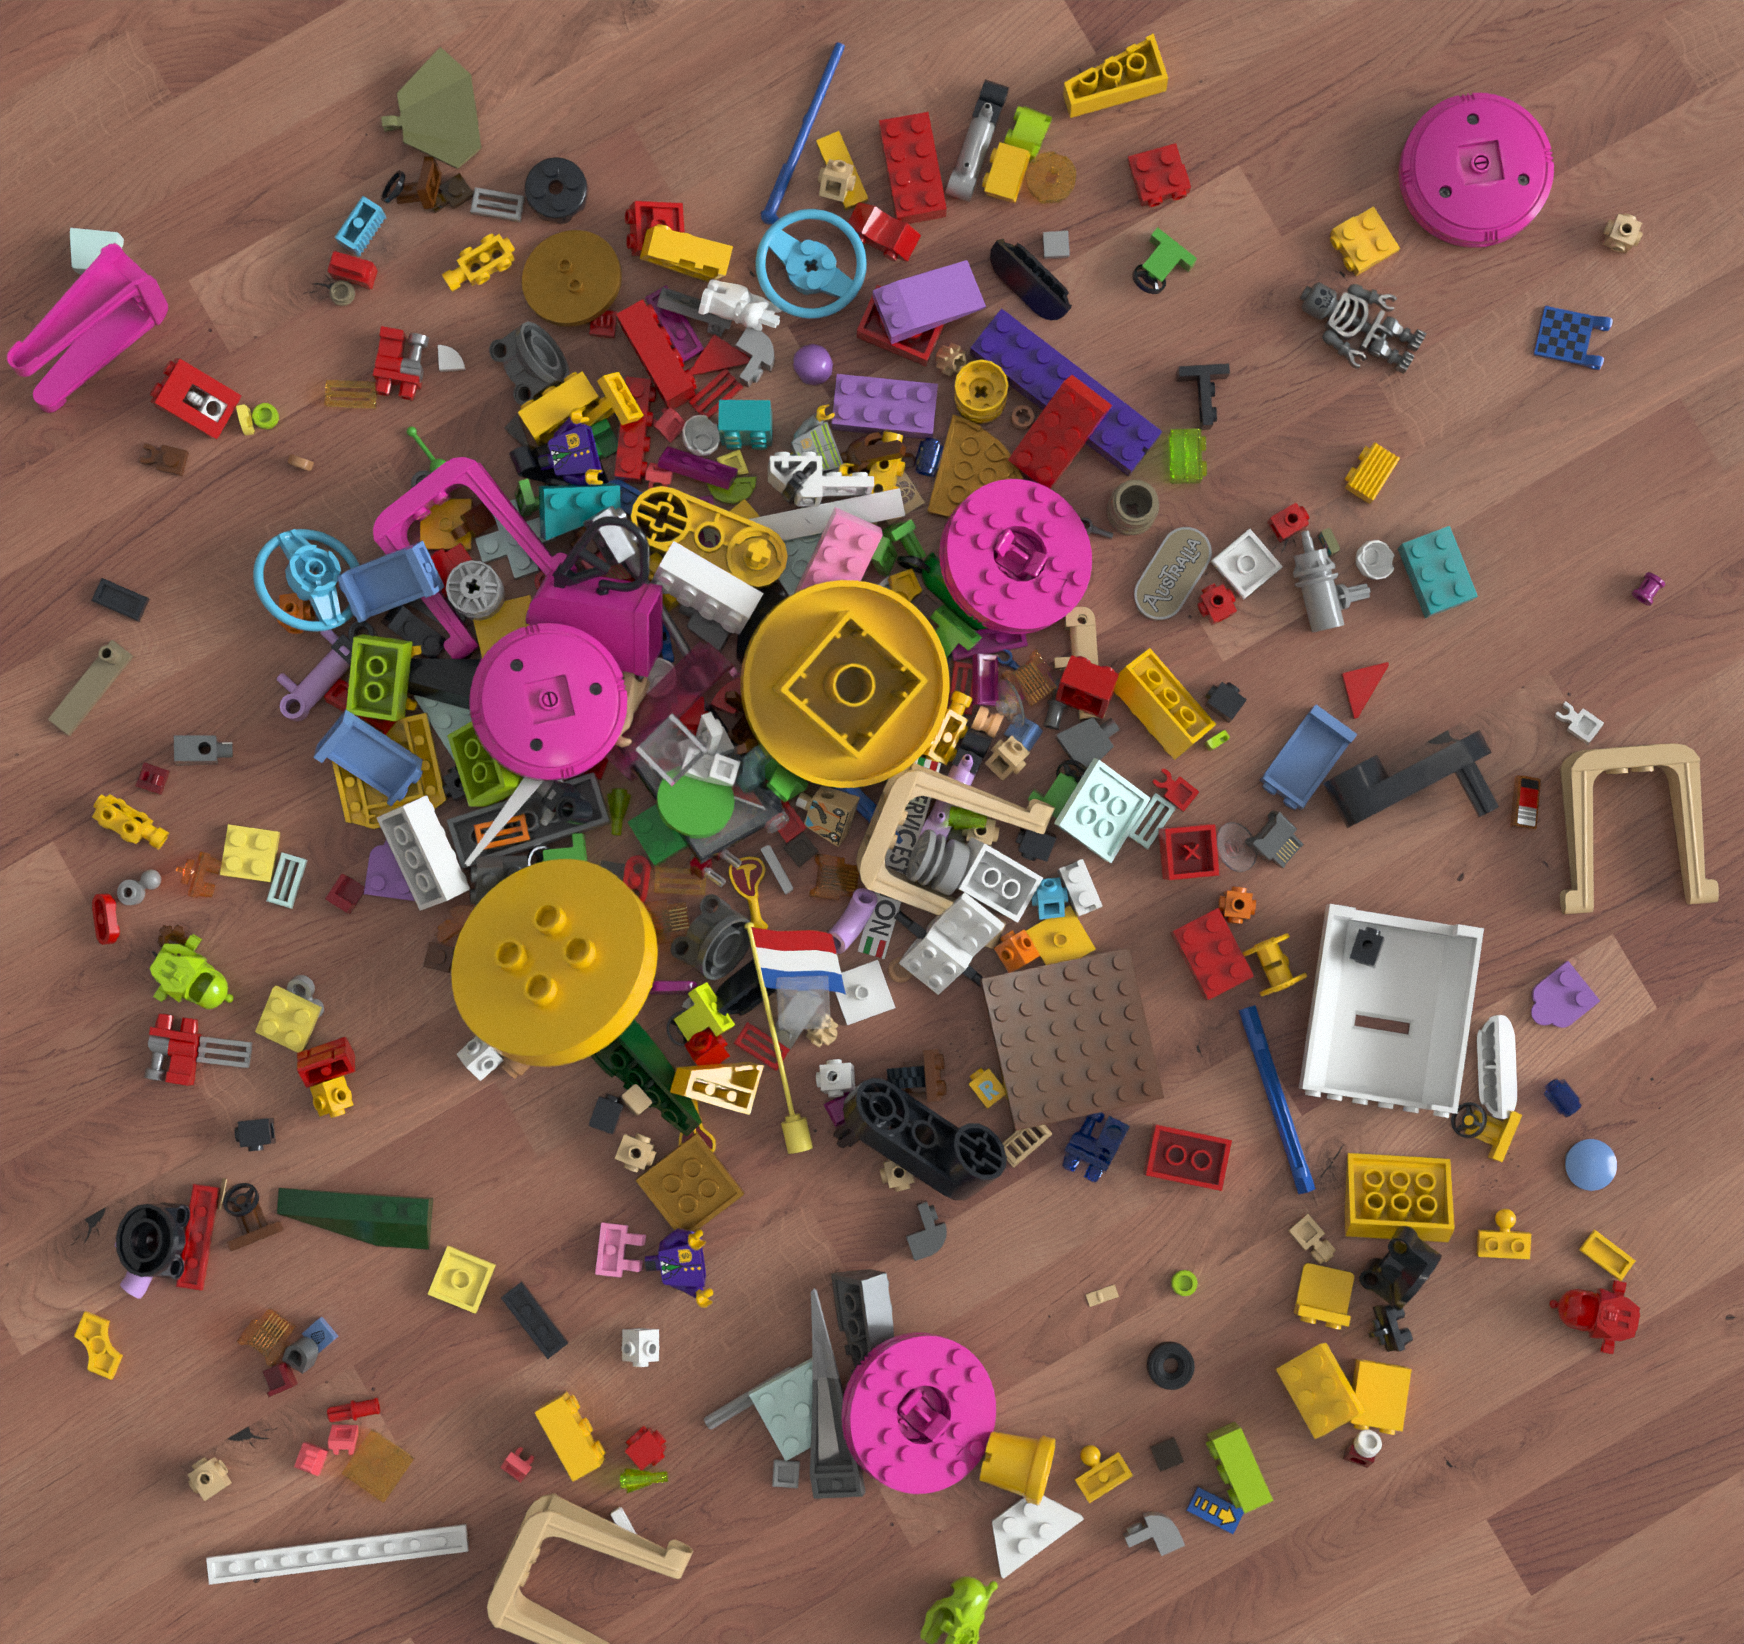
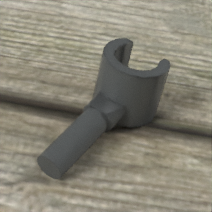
(1095, 530)

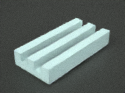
(1139, 838)
(297, 880)

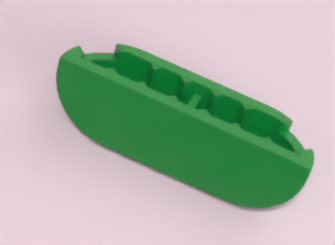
(935, 583)

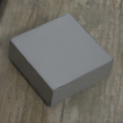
(1056, 244)
(786, 1473)

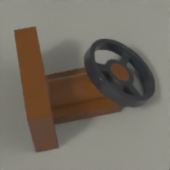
(422, 191)
(249, 1217)

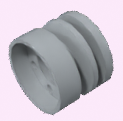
(482, 603)
(938, 862)

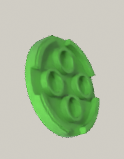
(695, 806)

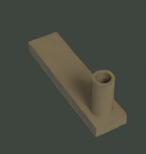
(91, 687)

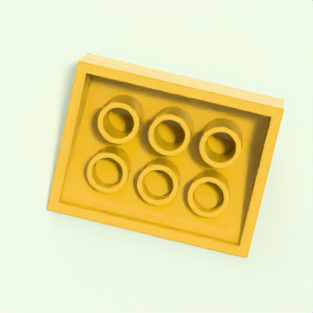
(1398, 1192)

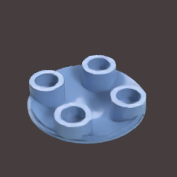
(1590, 1164)

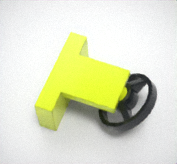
(700, 1016)

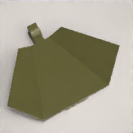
(438, 111)

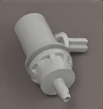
(1317, 583)

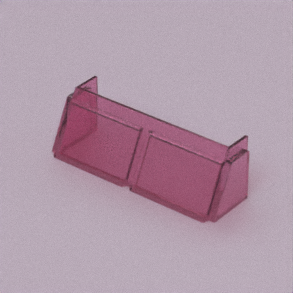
(674, 695)

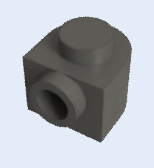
(301, 1354)

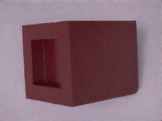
(345, 893)
(279, 1378)

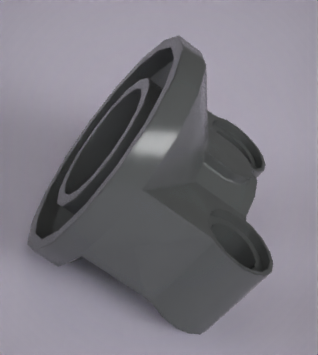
(531, 361)
(714, 939)

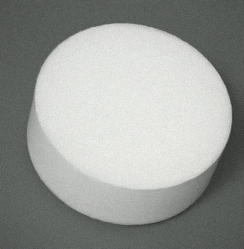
(1367, 1443)

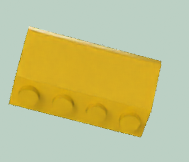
(1162, 704)

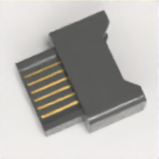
(1276, 840)

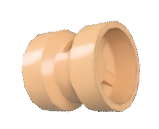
(987, 722)

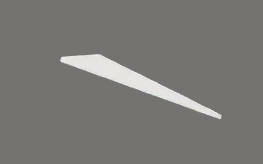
(518, 798)

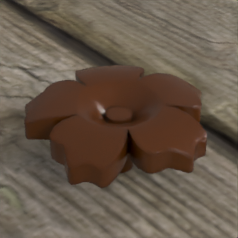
(171, 935)

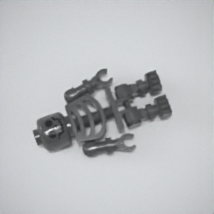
(1322, 302)

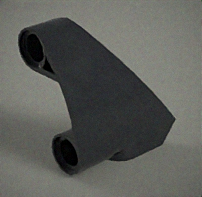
(527, 464)
(771, 597)

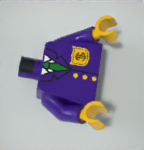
(573, 452)
(682, 1264)

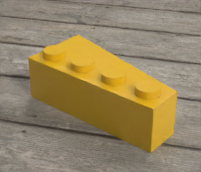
(1118, 80)

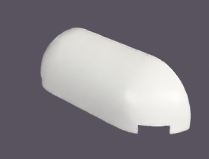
(1497, 1066)

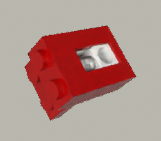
(176, 385)

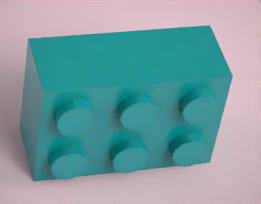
(745, 424)
(1437, 572)

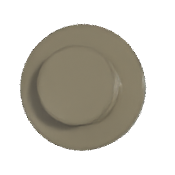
(342, 293)

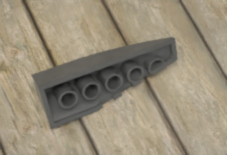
(863, 1310)

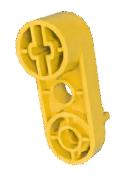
(750, 562)

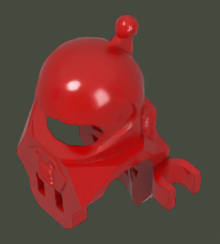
(1601, 1314)

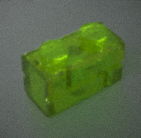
(1186, 456)

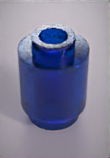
(928, 457)
(1562, 1097)

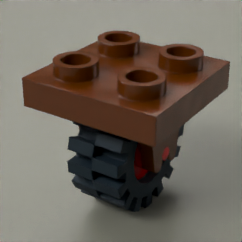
(921, 1076)

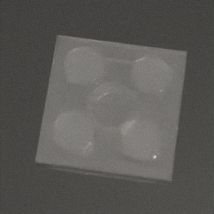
(803, 1002)

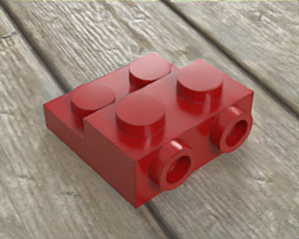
(1159, 175)
(647, 214)

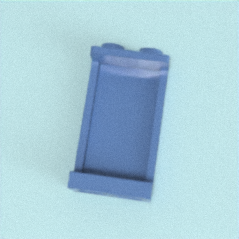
(390, 581)
(370, 756)
(1307, 758)

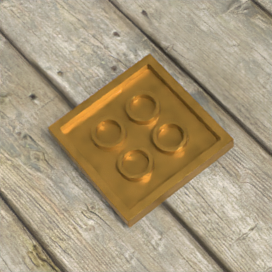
(690, 1185)

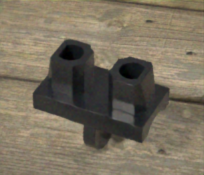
(1387, 1329)

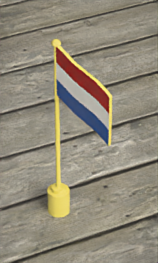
(792, 955)

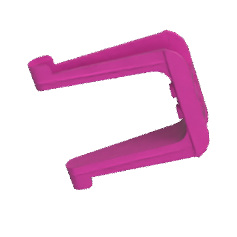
(99, 317)
(393, 524)

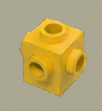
(331, 1097)

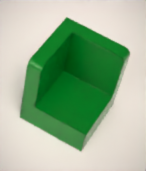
(604, 439)

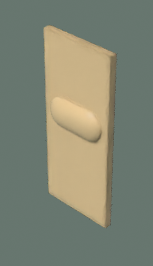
(222, 1192)
(1102, 1295)

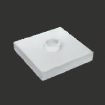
(1246, 564)
(865, 993)

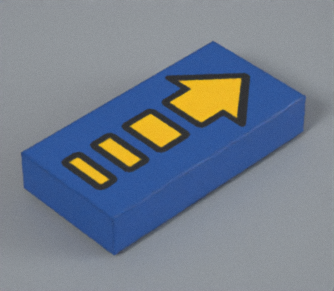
(1215, 1510)

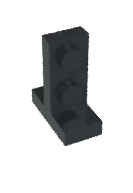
(1206, 389)
(413, 629)

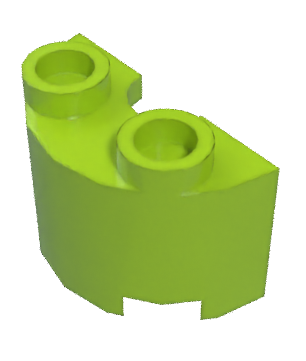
(1029, 130)

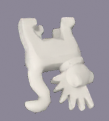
(738, 304)

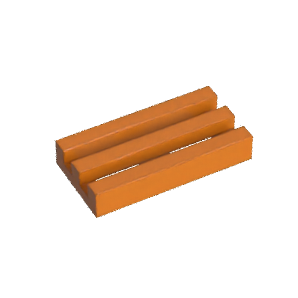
(524, 828)

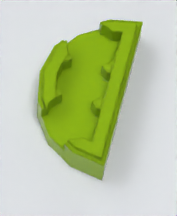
(739, 490)

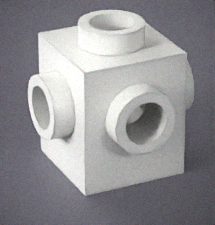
(479, 1058)
(845, 1078)
(640, 1346)

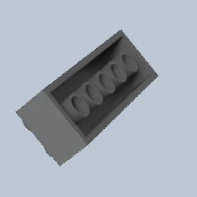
(465, 838)

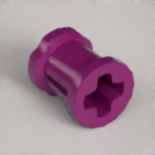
(1648, 589)

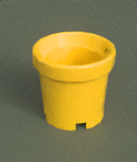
(1018, 1464)

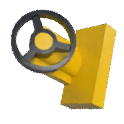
(1487, 1129)

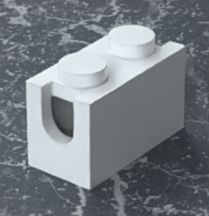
(1079, 888)

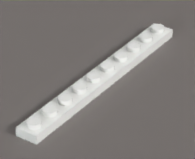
(337, 1554)

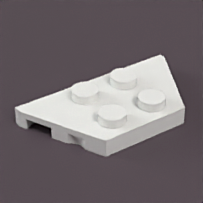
(1028, 1529)

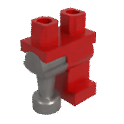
(393, 368)
(178, 1044)

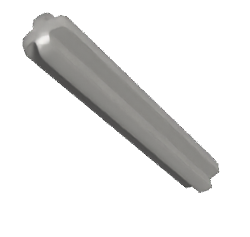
(734, 1407)

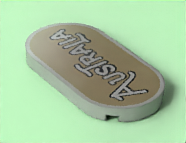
(1172, 573)

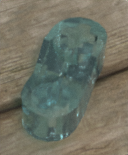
(753, 769)

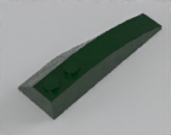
(639, 1061)
(362, 1216)

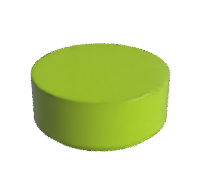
(265, 416)
(1184, 1283)

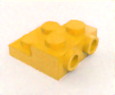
(1363, 241)

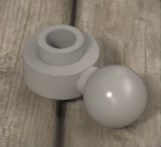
(149, 880)
(295, 987)

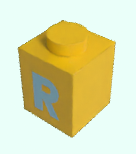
(986, 1087)

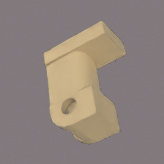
(1082, 637)

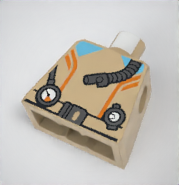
(829, 813)

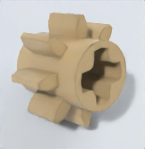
(950, 359)
(823, 1036)

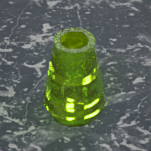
(966, 819)

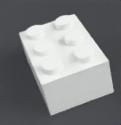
(998, 880)

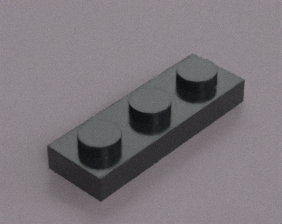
(534, 1320)

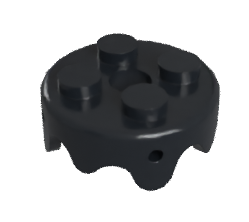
(562, 206)

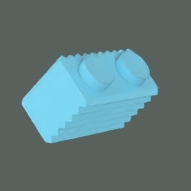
(360, 226)

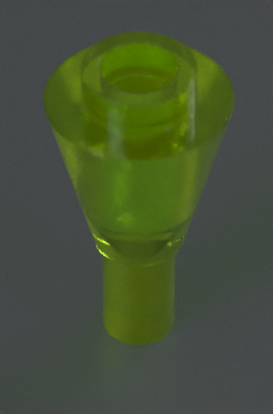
(618, 805)
(636, 1479)

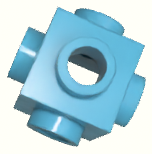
(1050, 898)

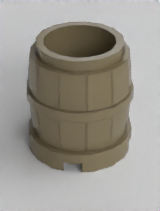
(1130, 493)

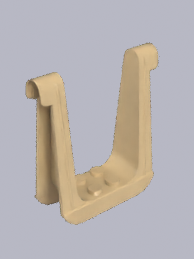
(1683, 775)
(891, 812)
(560, 1518)

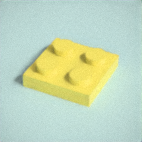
(250, 853)
(288, 1019)
(461, 1279)

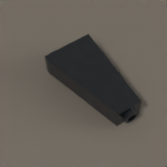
(443, 679)

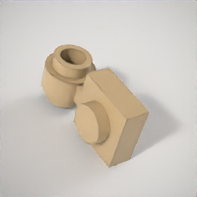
(1307, 1234)

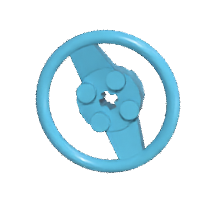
(797, 255)
(317, 588)

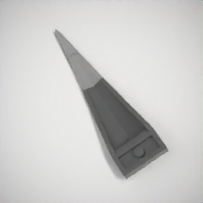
(831, 1463)

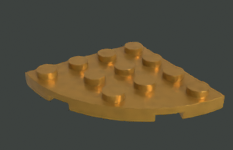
(968, 463)

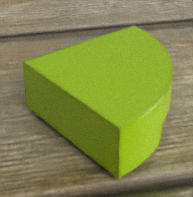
(1217, 740)

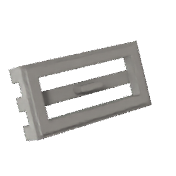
(497, 214)
(777, 869)
(203, 1049)

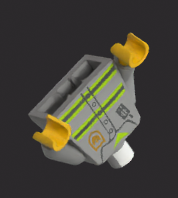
(817, 437)

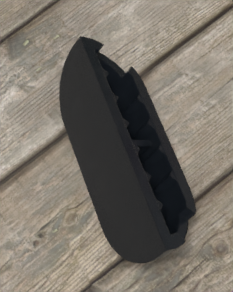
(1030, 280)
(741, 992)

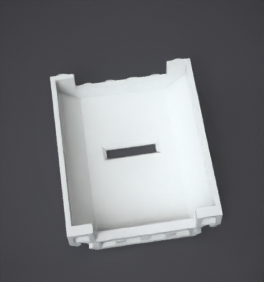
(1420, 979)

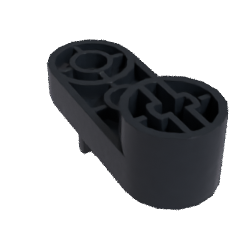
(1369, 789)
(920, 1140)

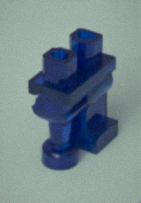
(1093, 1151)

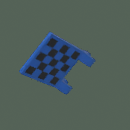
(1567, 334)

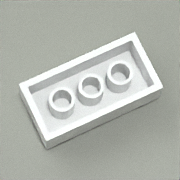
(706, 588)
(423, 853)

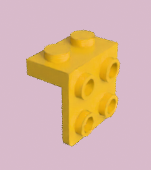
(1324, 1295)

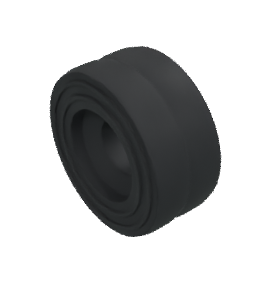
(1173, 1380)

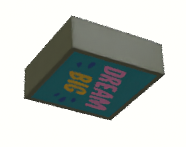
(1329, 542)

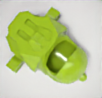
(188, 976)
(960, 1613)

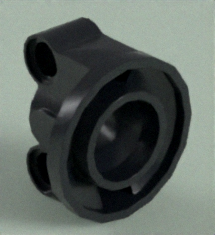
(153, 1239)
(1401, 1269)

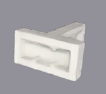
(713, 736)

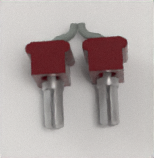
(705, 869)

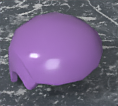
(813, 364)

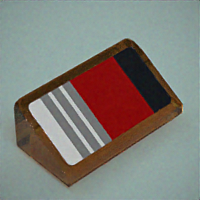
(1525, 802)

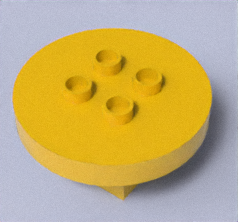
(845, 683)
(554, 962)

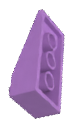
(927, 300)

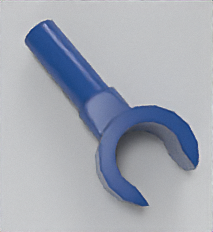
(1011, 663)

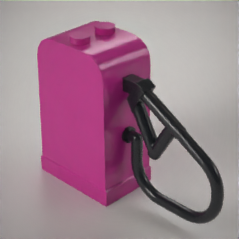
(613, 611)

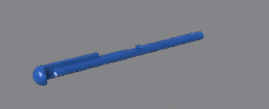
(769, 214)

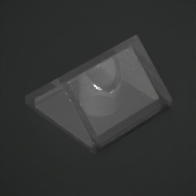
(671, 749)

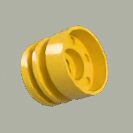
(981, 378)

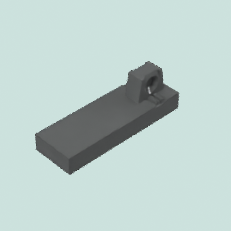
(689, 307)

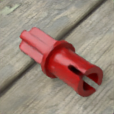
(353, 1410)

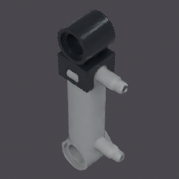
(977, 140)
(563, 801)

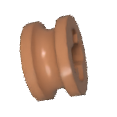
(1030, 415)

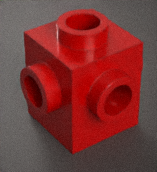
(1214, 612)

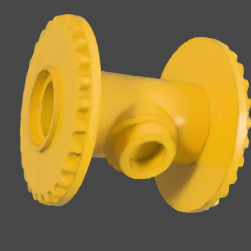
(1274, 964)

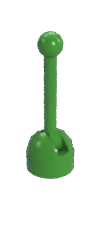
(435, 463)

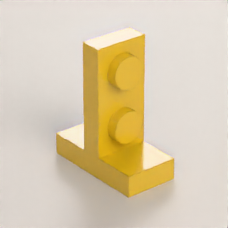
(616, 400)

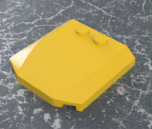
(364, 803)

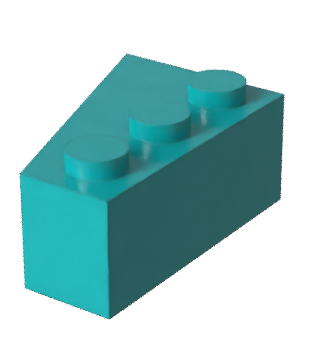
(568, 506)

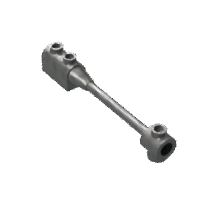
(620, 547)

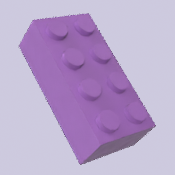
(884, 405)

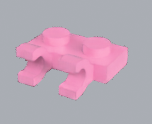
(612, 1250)

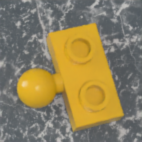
(1504, 1242)
(1103, 1475)

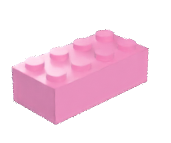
(841, 550)

